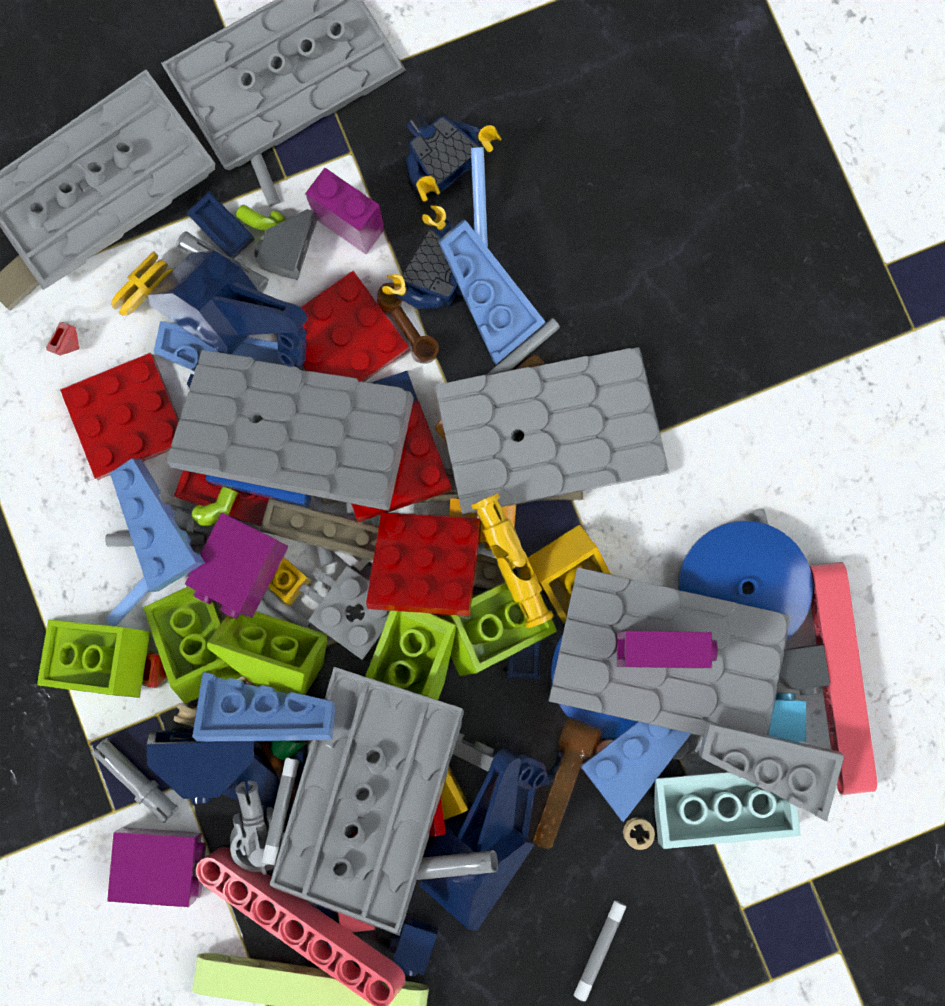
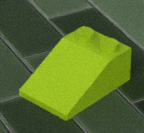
(492, 631)
(181, 634)
(270, 651)
(414, 652)
(94, 658)

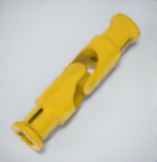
(509, 554)

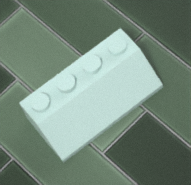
(718, 811)

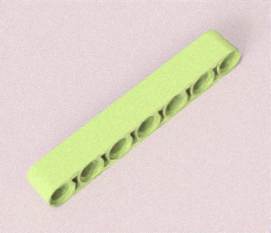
(284, 984)

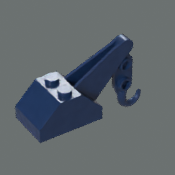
(224, 307)
(213, 768)
(486, 828)

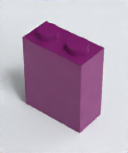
(345, 210)
(236, 567)
(666, 649)
(155, 867)

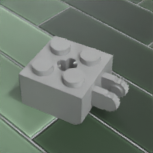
(333, 612)

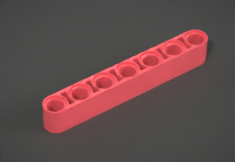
(845, 696)
(307, 940)

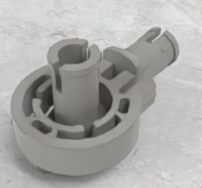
(254, 832)

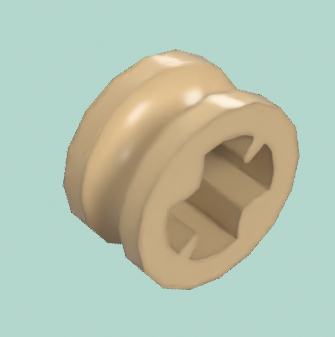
(186, 714)
(631, 840)

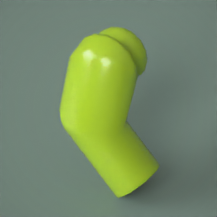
(258, 220)
(209, 514)

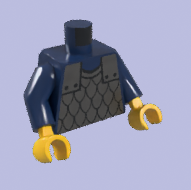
(443, 151)
(428, 278)

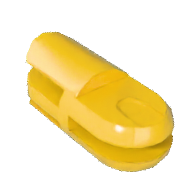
(140, 280)

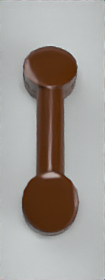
(423, 347)

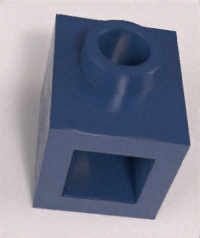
(413, 946)

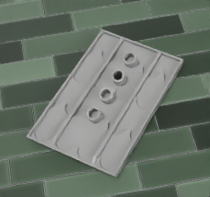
(280, 72)
(98, 179)
(581, 423)
(292, 430)
(732, 693)
(375, 779)

